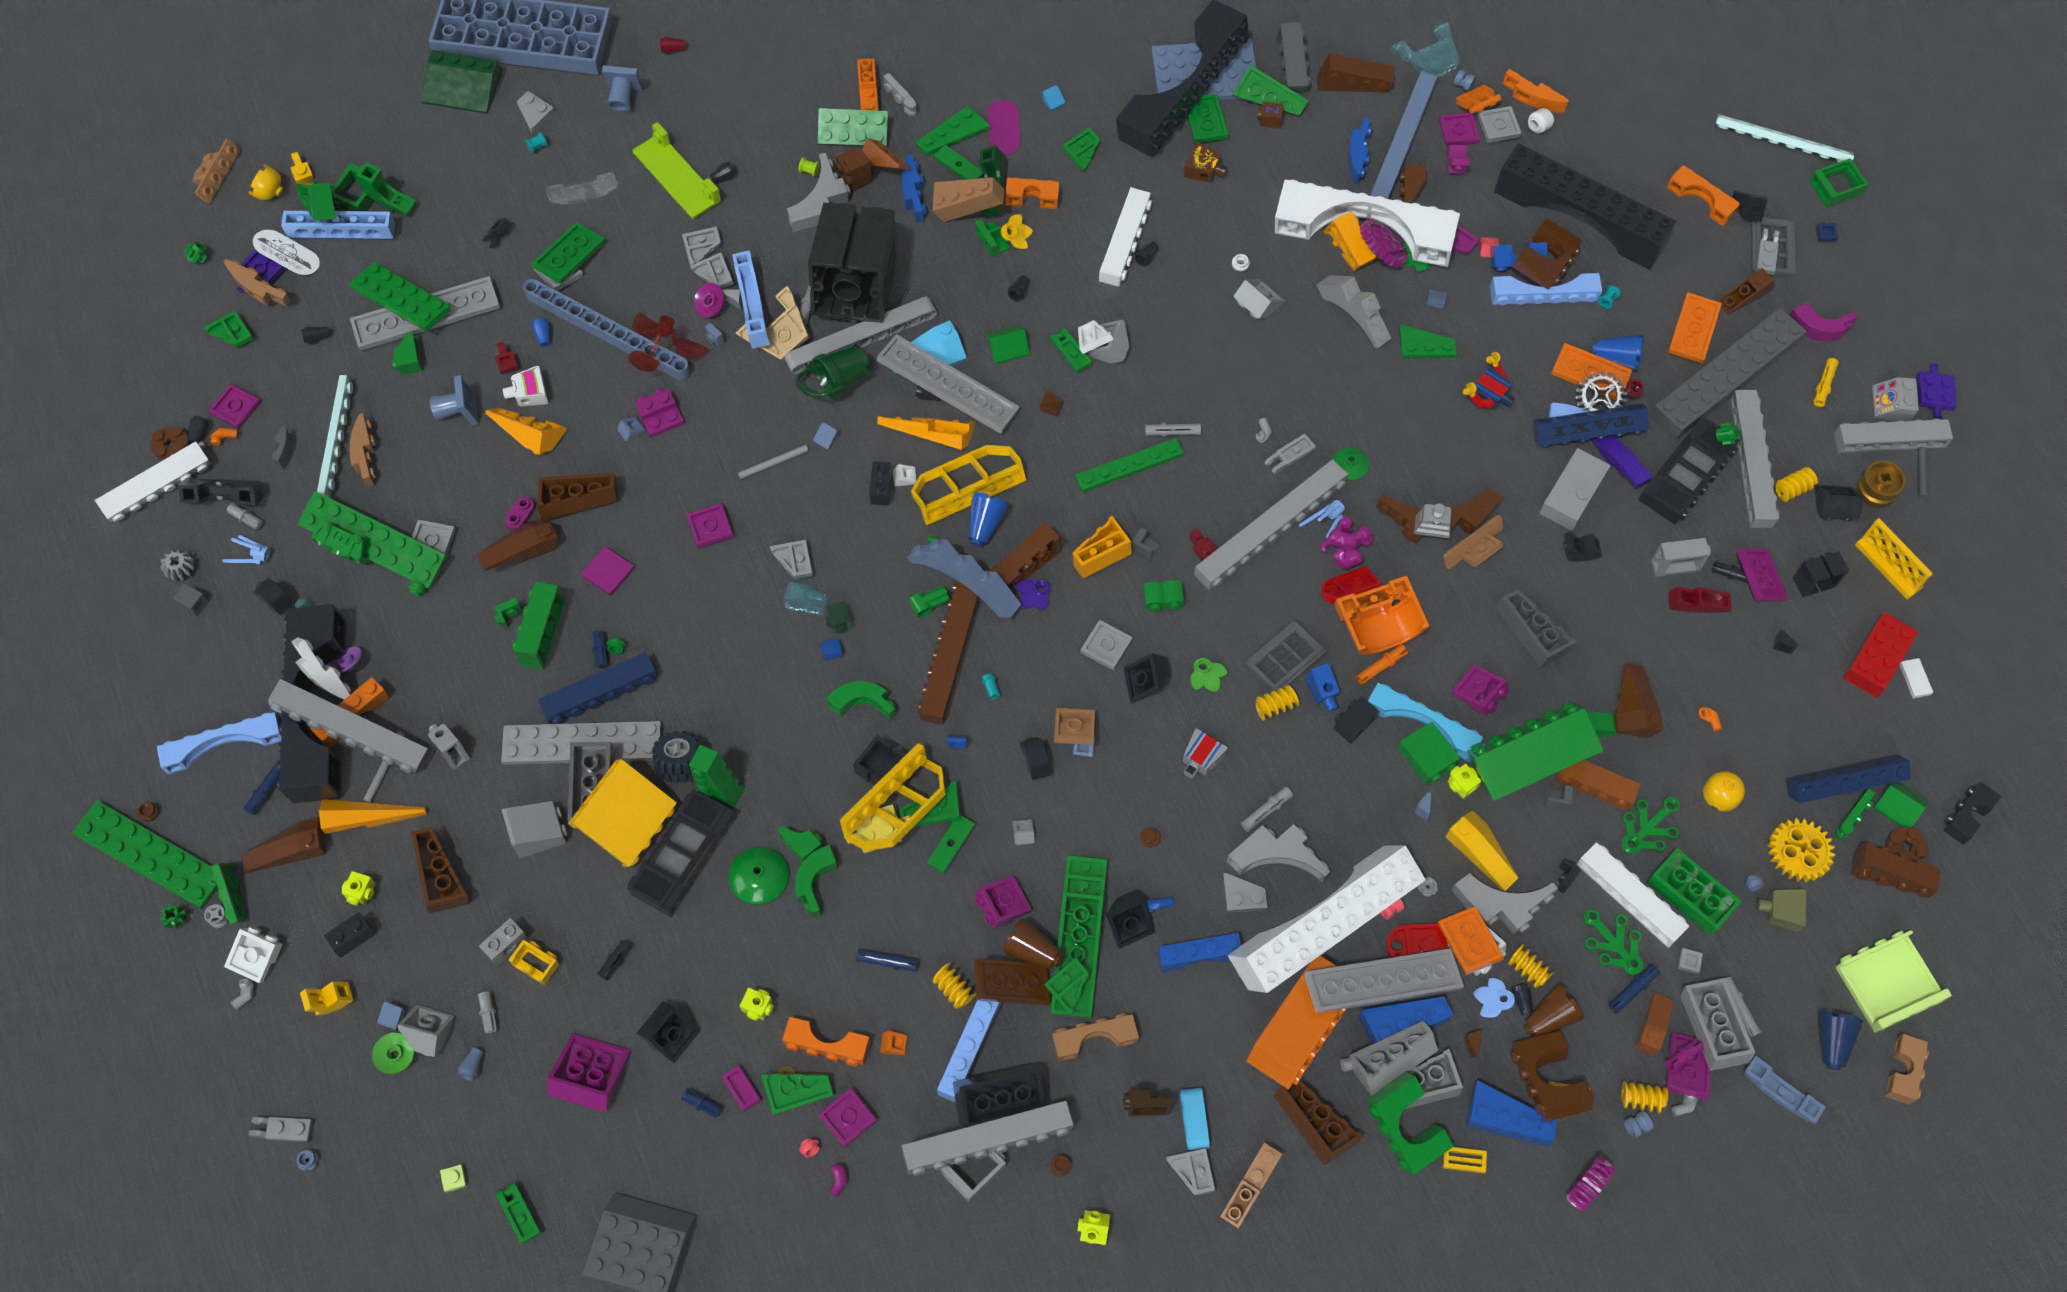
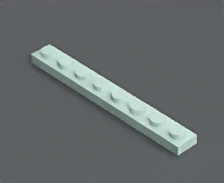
(1776, 137)
(335, 436)

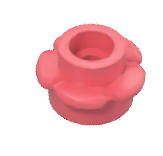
(809, 1147)

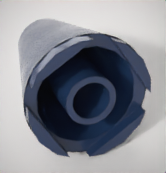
(1838, 1037)

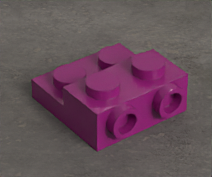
(659, 412)
(1481, 690)
(1002, 902)

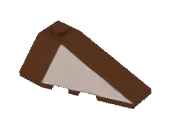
(521, 543)
(293, 844)

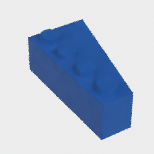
(1391, 1019)
(1507, 1117)

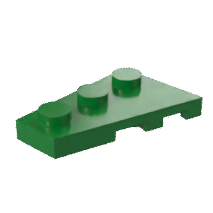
(1425, 345)
(945, 810)

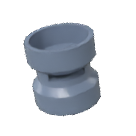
(1464, 80)
(1638, 1124)

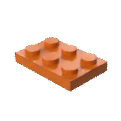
(1470, 940)

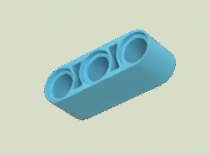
(1194, 1118)

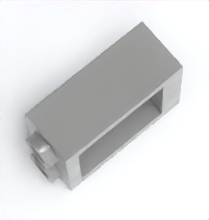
(1680, 557)
(963, 1188)

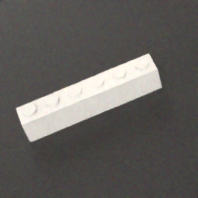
(1124, 237)
(153, 482)
(1632, 894)

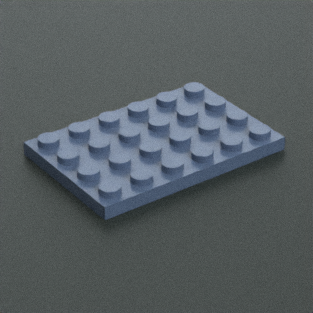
(1178, 61)

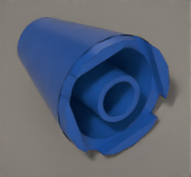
(1621, 350)
(984, 517)

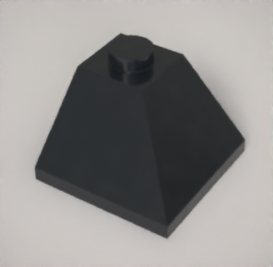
(1146, 676)
(1129, 919)

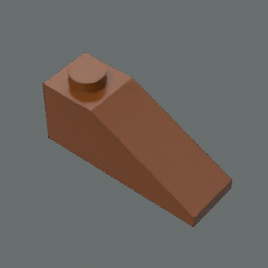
(882, 157)
(1654, 1025)

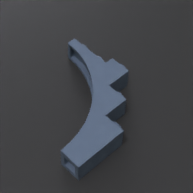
(966, 570)

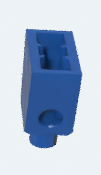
(1323, 686)

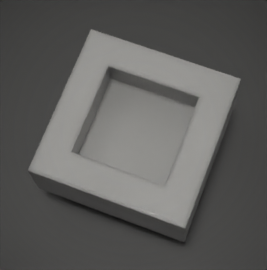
(1690, 961)

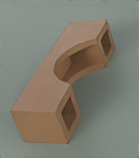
(1120, 1031)

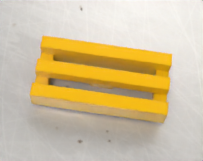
(1446, 1158)

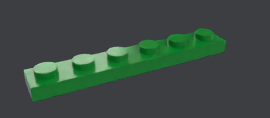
(1129, 465)

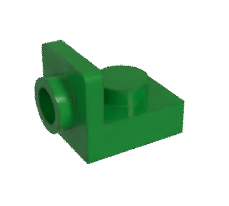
(507, 610)

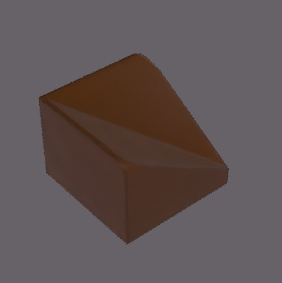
(1051, 404)

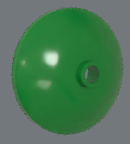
(761, 887)

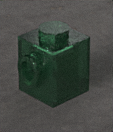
(838, 617)

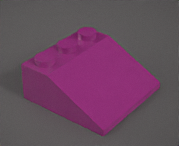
(587, 1072)

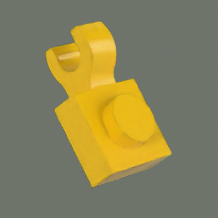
(301, 171)

